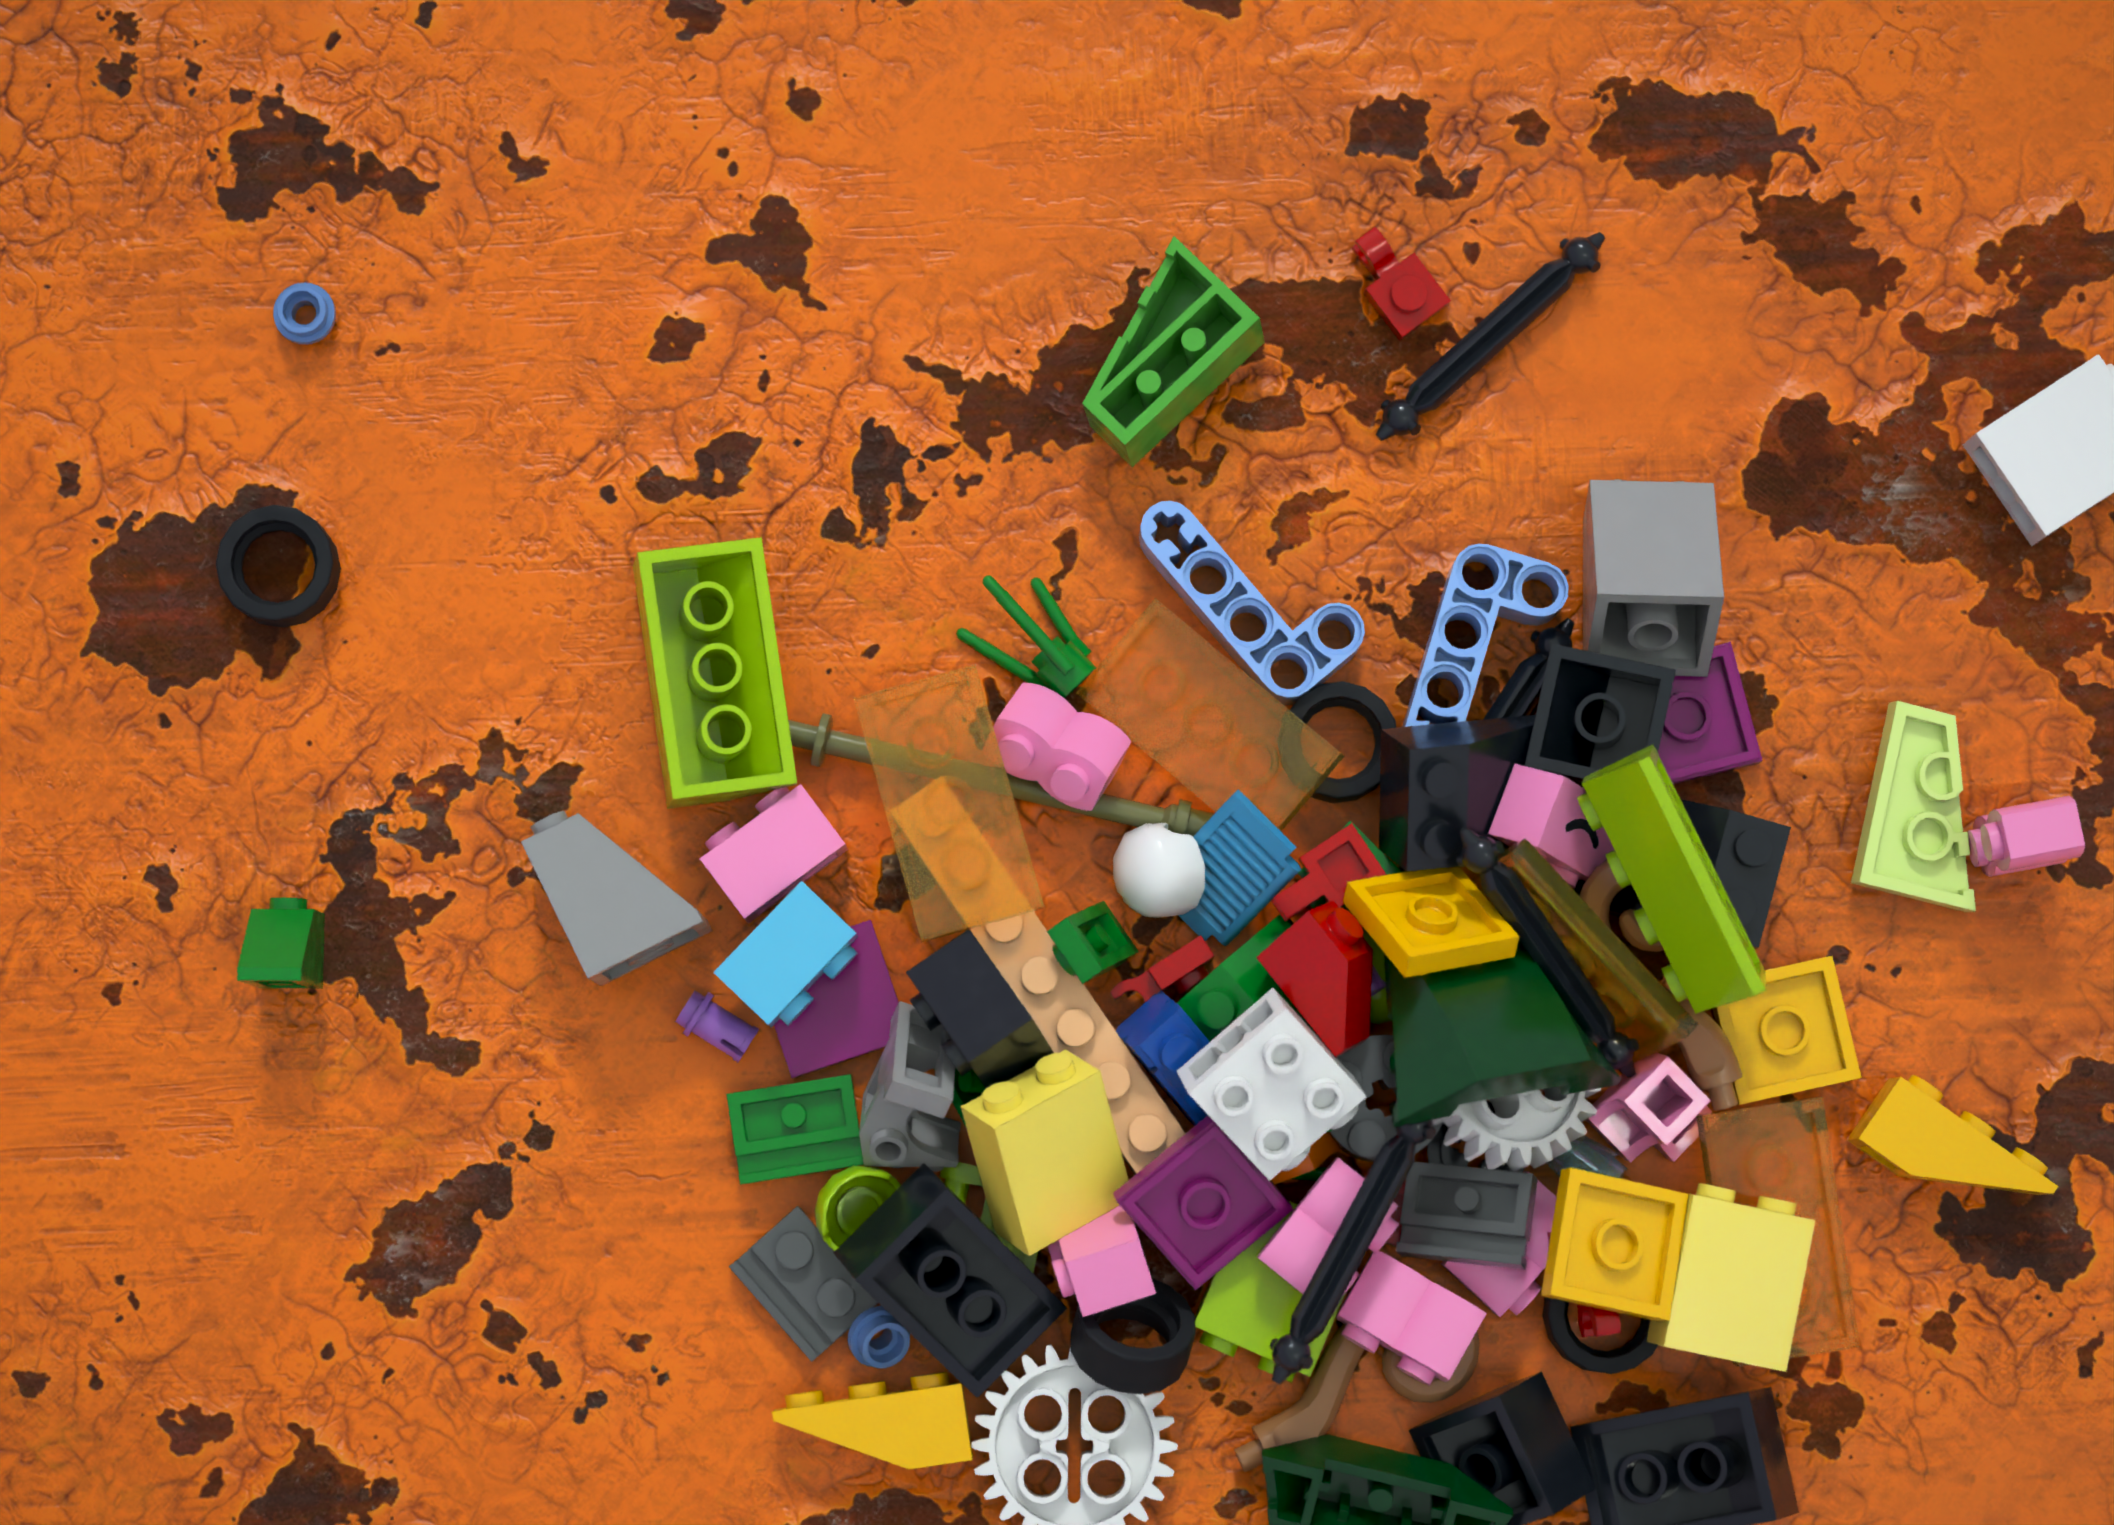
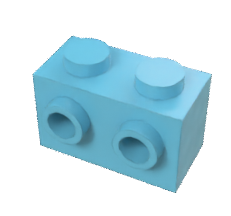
(788, 956)

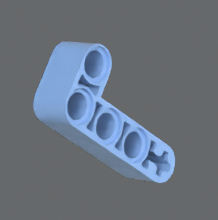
(1242, 597)
(1480, 611)

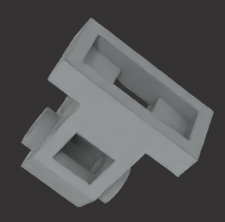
(904, 1106)

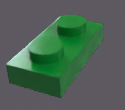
(1091, 942)

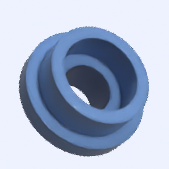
(296, 297)
(884, 1350)

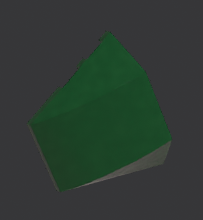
(1484, 1037)
(1365, 1484)

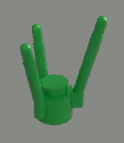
(1059, 664)

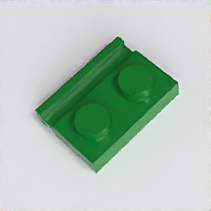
(795, 1129)

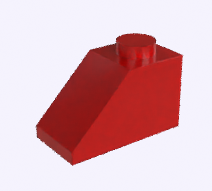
(1326, 974)

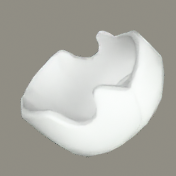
(1159, 871)

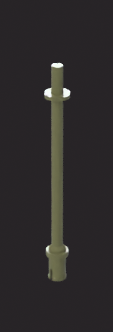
(1179, 817)

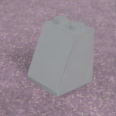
(1652, 573)
(606, 899)

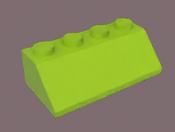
(714, 672)
(1673, 880)

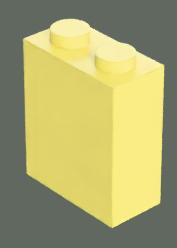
(1046, 1151)
(1737, 1279)

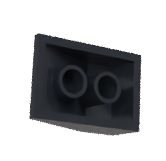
(1442, 781)
(1745, 856)
(949, 1280)
(1689, 1464)

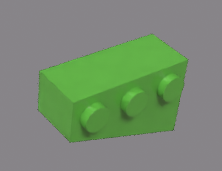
(1171, 356)

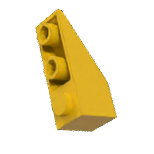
(1926, 1141)
(900, 1427)

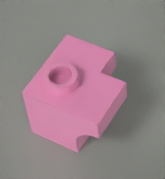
(1650, 1109)

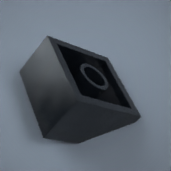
(1596, 711)
(978, 1011)
(1512, 1447)

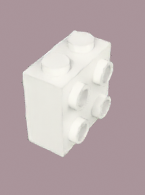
(1272, 1085)

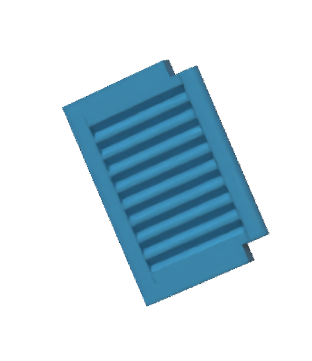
(1244, 869)

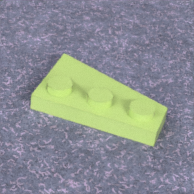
(1913, 813)

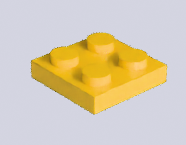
(1430, 920)
(1791, 1033)
(1615, 1244)

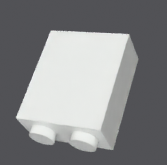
(2052, 451)

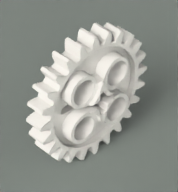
(1525, 1127)
(1015, 1445)

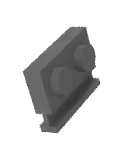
(1467, 1215)
(802, 1284)

